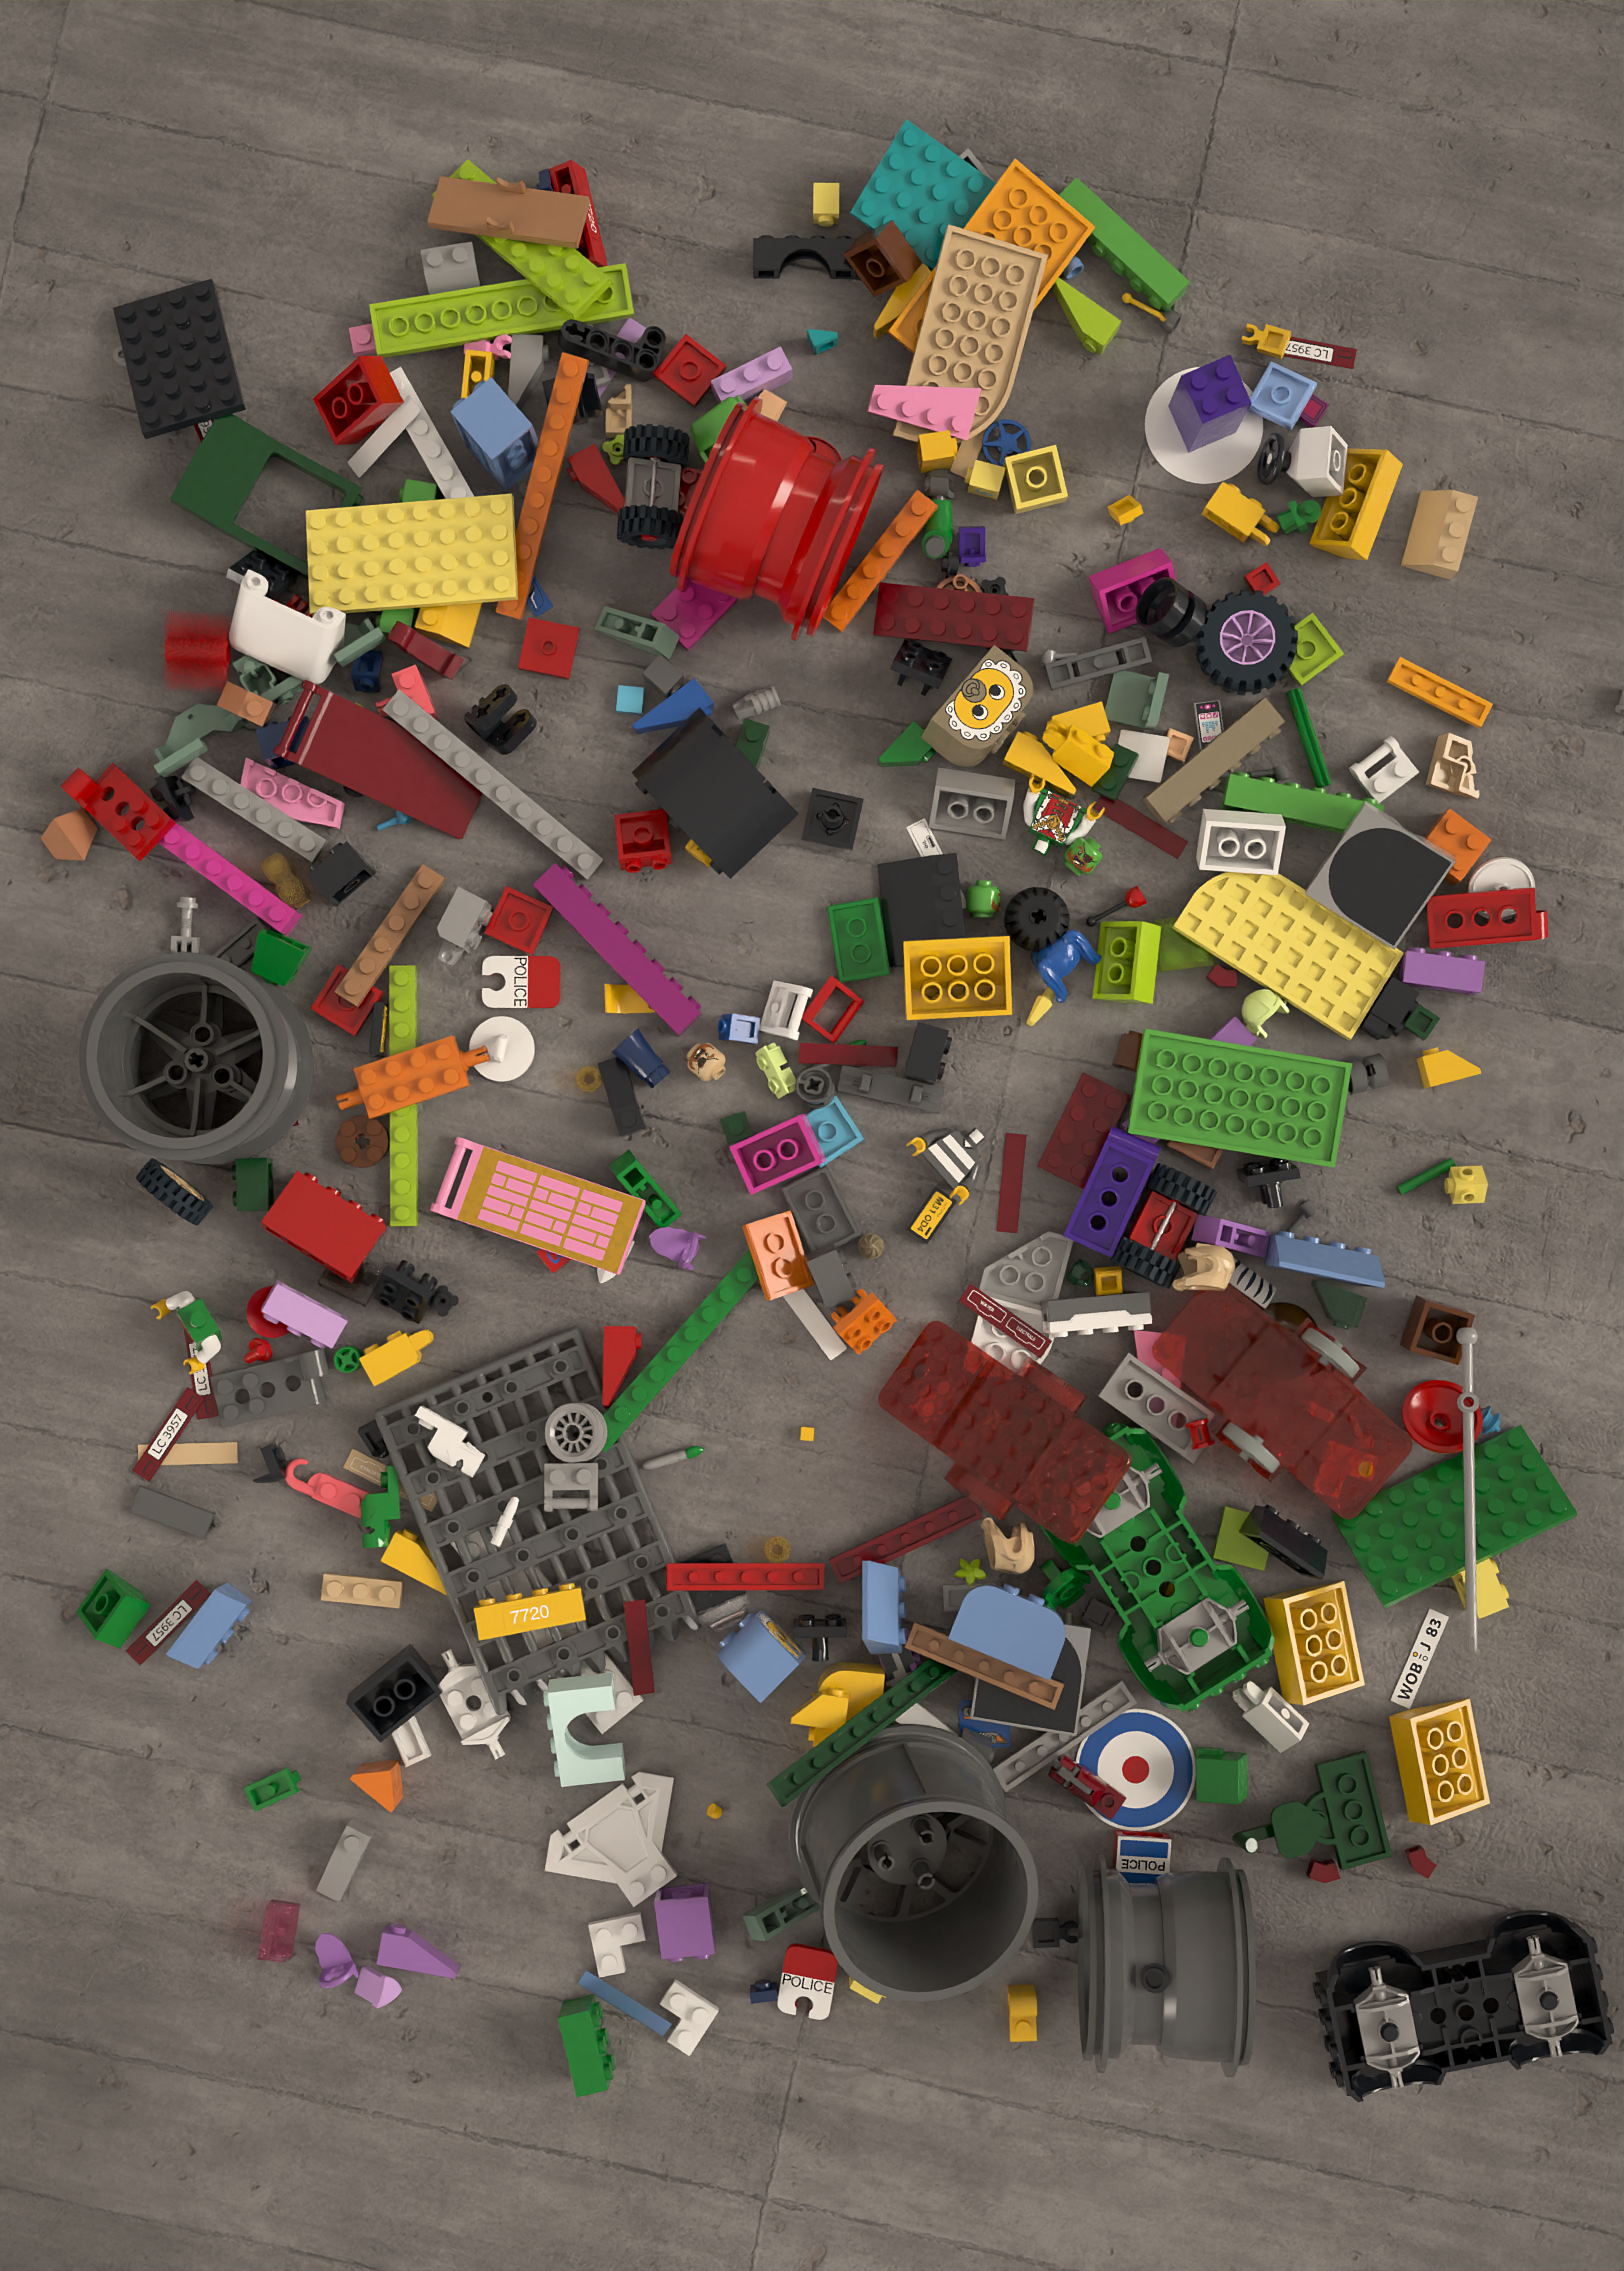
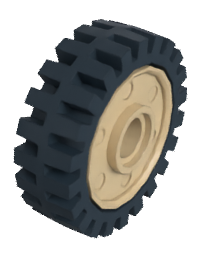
(174, 1192)

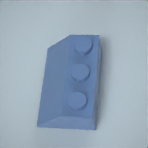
(883, 1608)
(211, 1627)

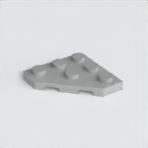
(1029, 1272)

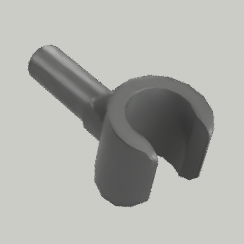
(1280, 773)
(1308, 1210)

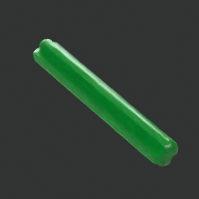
(1308, 738)

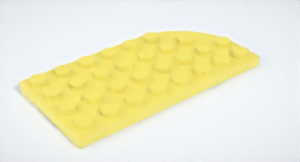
(1290, 946)

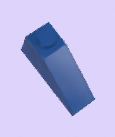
(676, 709)

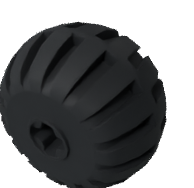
(1021, 925)

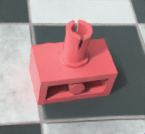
(412, 684)

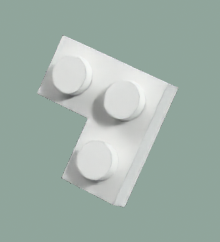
(609, 1936)
(695, 2016)

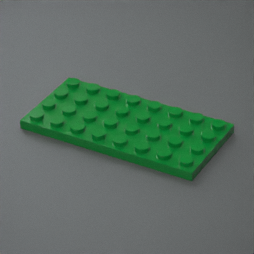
(1417, 1530)

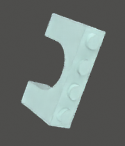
(575, 1761)

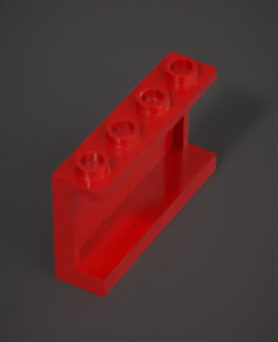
(324, 1225)

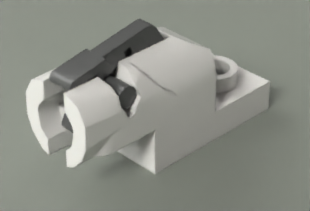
(448, 1444)

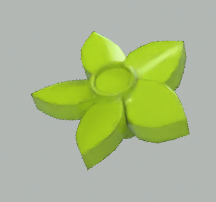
(970, 1571)

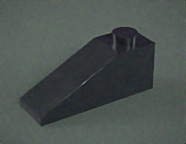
(622, 1097)

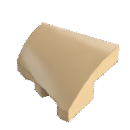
(1453, 767)

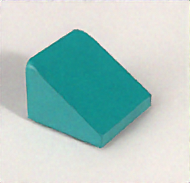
(821, 340)

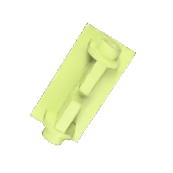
(769, 1060)

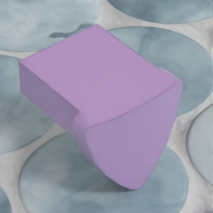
(377, 1987)

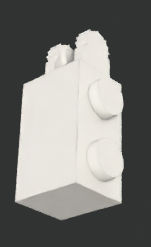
(1271, 1715)

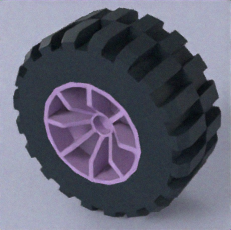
(1247, 642)

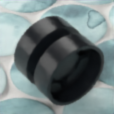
(1171, 612)

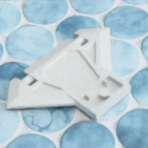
(619, 1839)

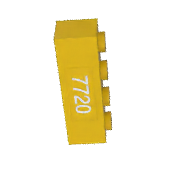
(529, 1612)

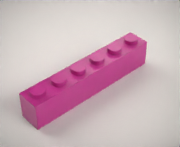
(230, 879)

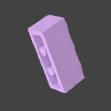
(753, 377)
(303, 1315)

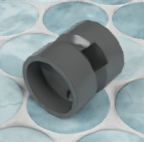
(1376, 1070)

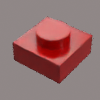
(1262, 579)

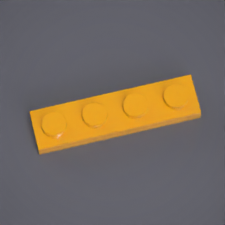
(1439, 692)

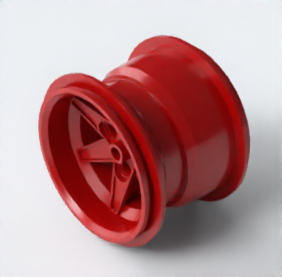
(773, 518)

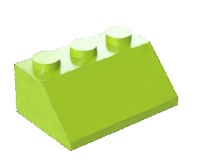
(1127, 962)

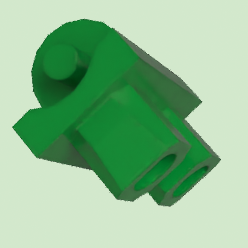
(1298, 516)

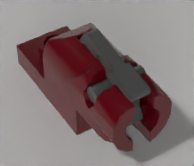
(1087, 1786)

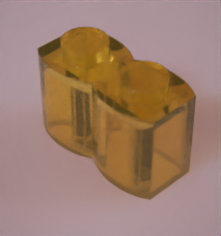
(284, 876)

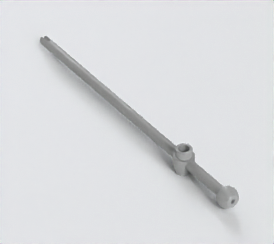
(1467, 1338)

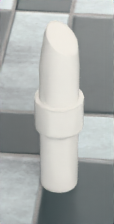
(505, 1521)

